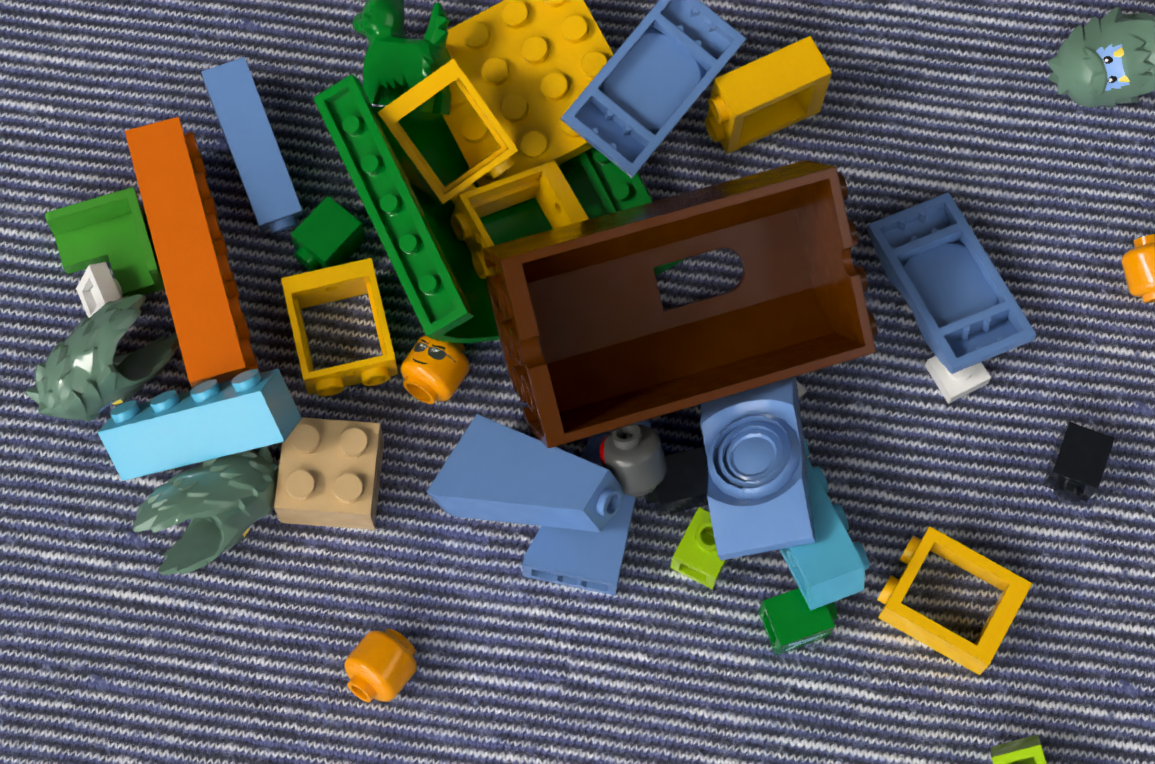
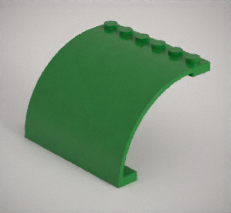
(417, 226)

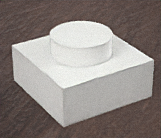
(97, 288)
(957, 384)

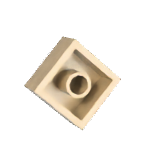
(330, 474)

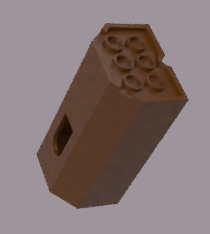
(589, 323)

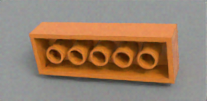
(191, 252)

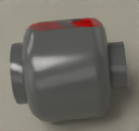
(634, 458)

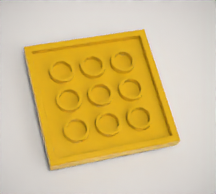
(528, 69)

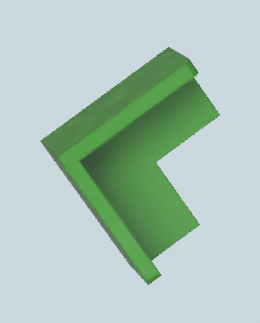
(110, 231)

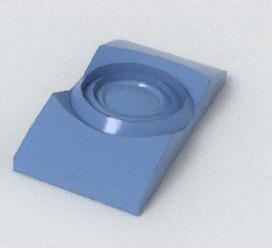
(652, 81)
(949, 283)
(757, 471)

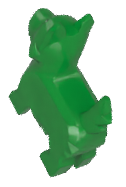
(394, 60)

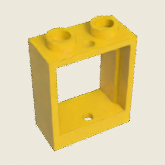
(767, 95)
(494, 163)
(541, 182)
(329, 286)
(971, 656)

